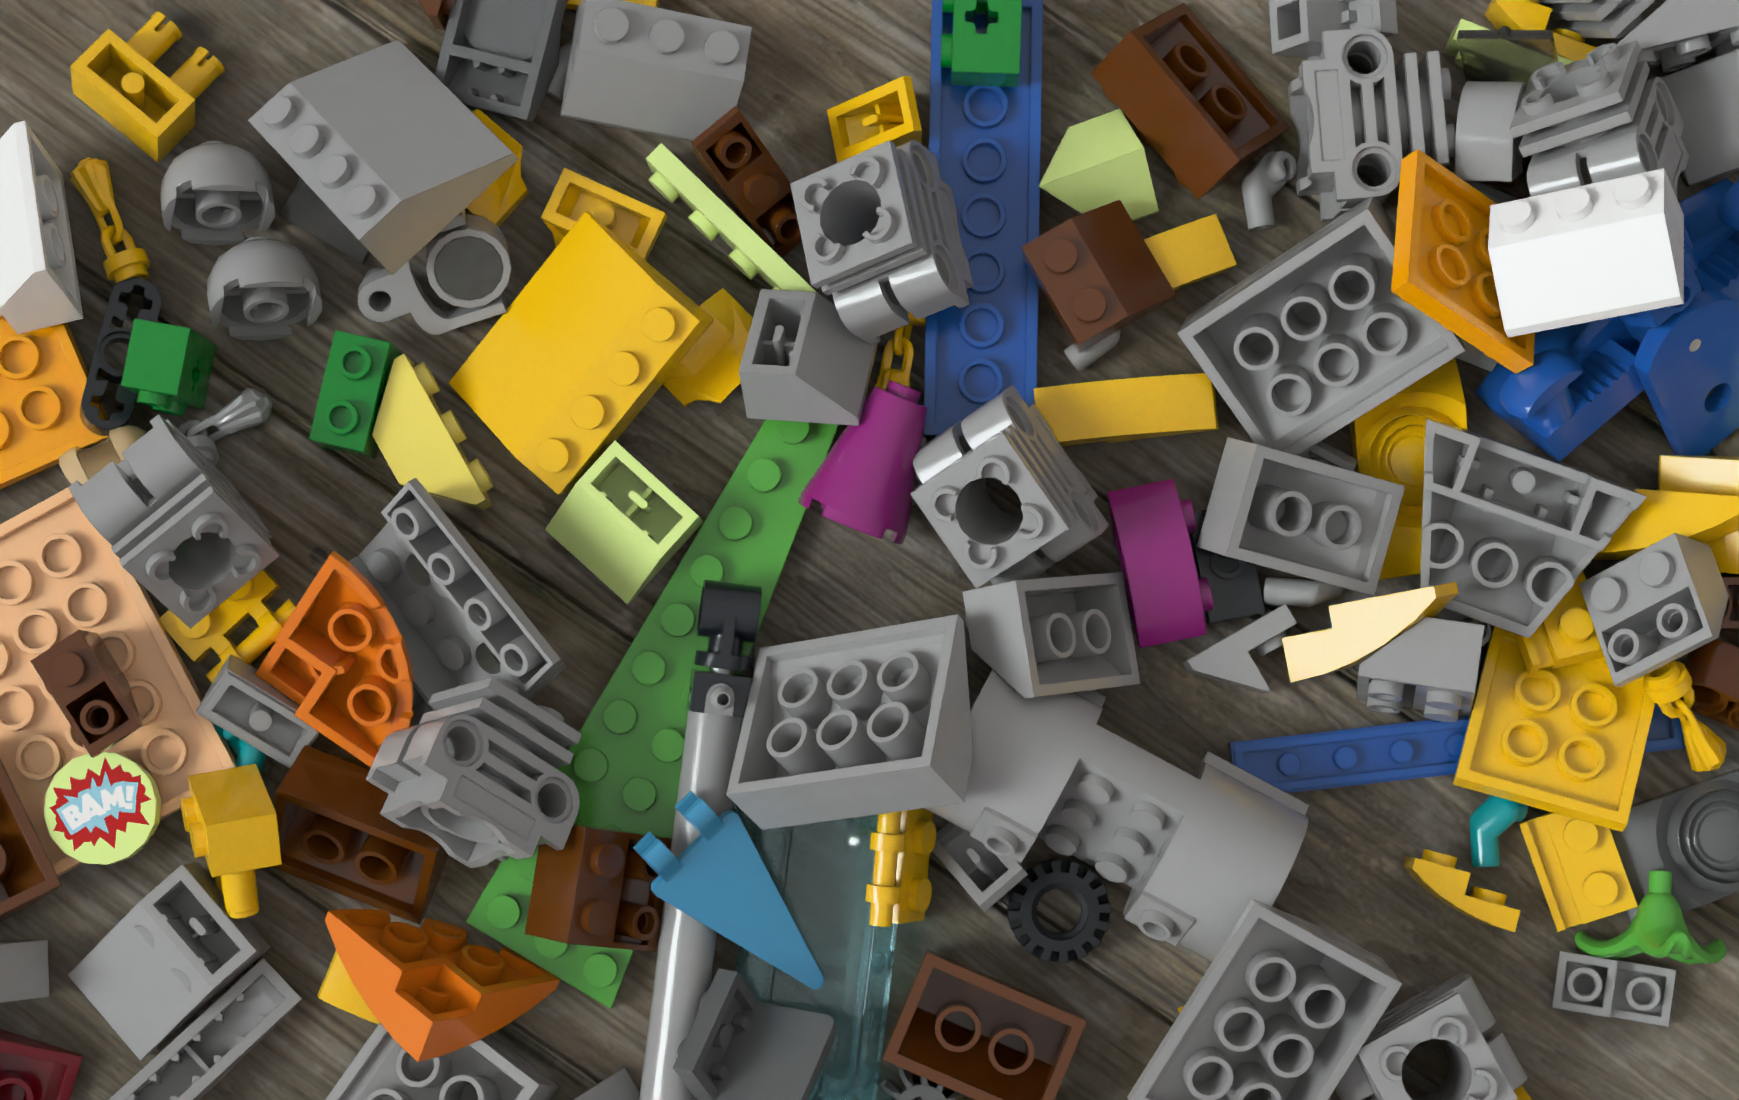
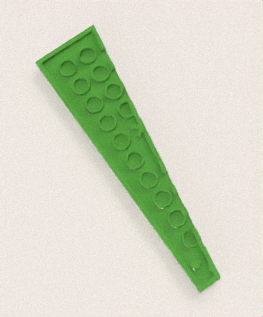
(636, 731)

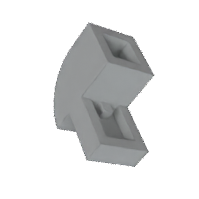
(1299, 23)
(1483, 136)

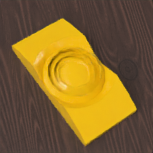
(1392, 448)

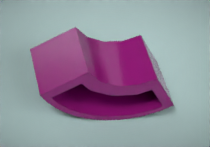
(1158, 563)

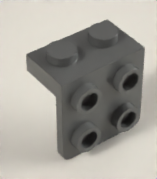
(751, 1046)

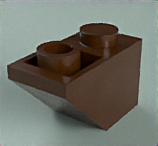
(89, 690)

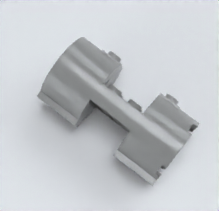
(1181, 840)

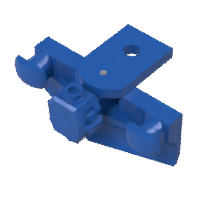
(1672, 352)

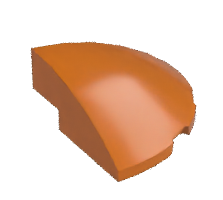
(344, 662)
(431, 983)

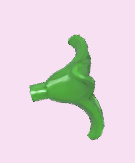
(1656, 930)

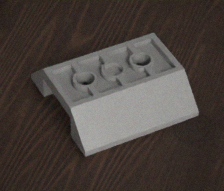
(454, 612)

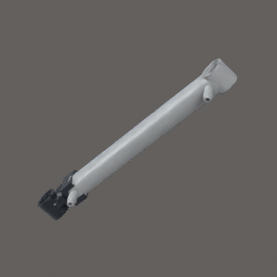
(713, 728)

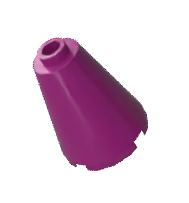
(871, 468)

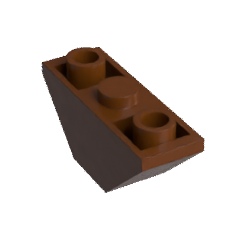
(749, 180)

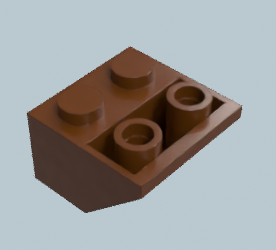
(596, 891)

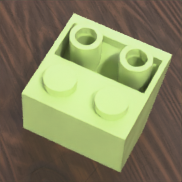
(622, 522)

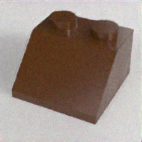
(1097, 274)

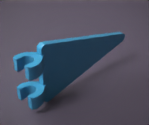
(729, 889)

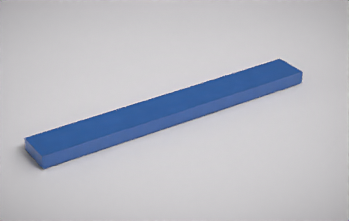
(1382, 753)

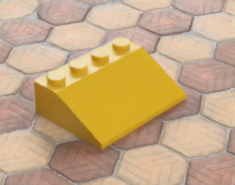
(578, 354)

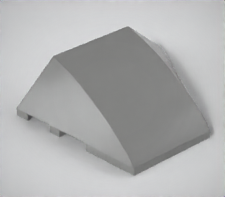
(1510, 525)

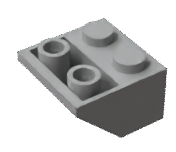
(803, 361)
(1656, 606)
(1426, 670)

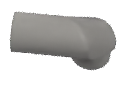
(1262, 184)

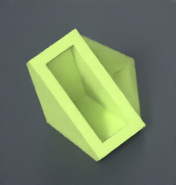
(1100, 165)

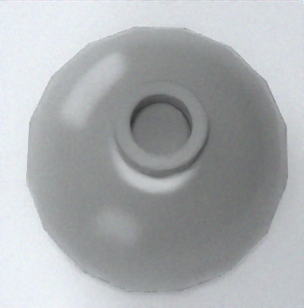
(216, 194)
(262, 290)

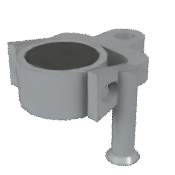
(464, 266)

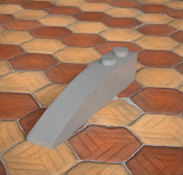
(215, 1039)

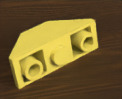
(424, 441)

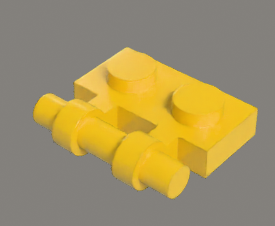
(214, 629)
(901, 867)

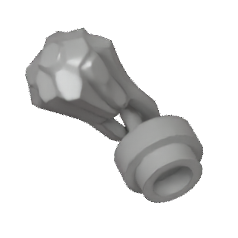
(244, 411)

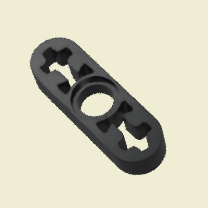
(95, 389)

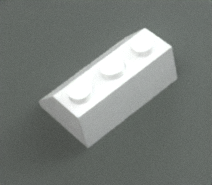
(35, 237)
(1587, 253)

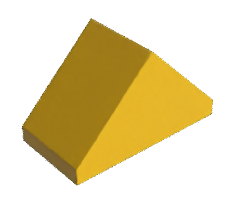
(875, 118)

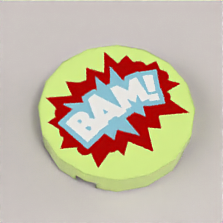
(102, 808)

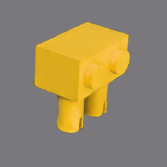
(137, 97)
(234, 830)

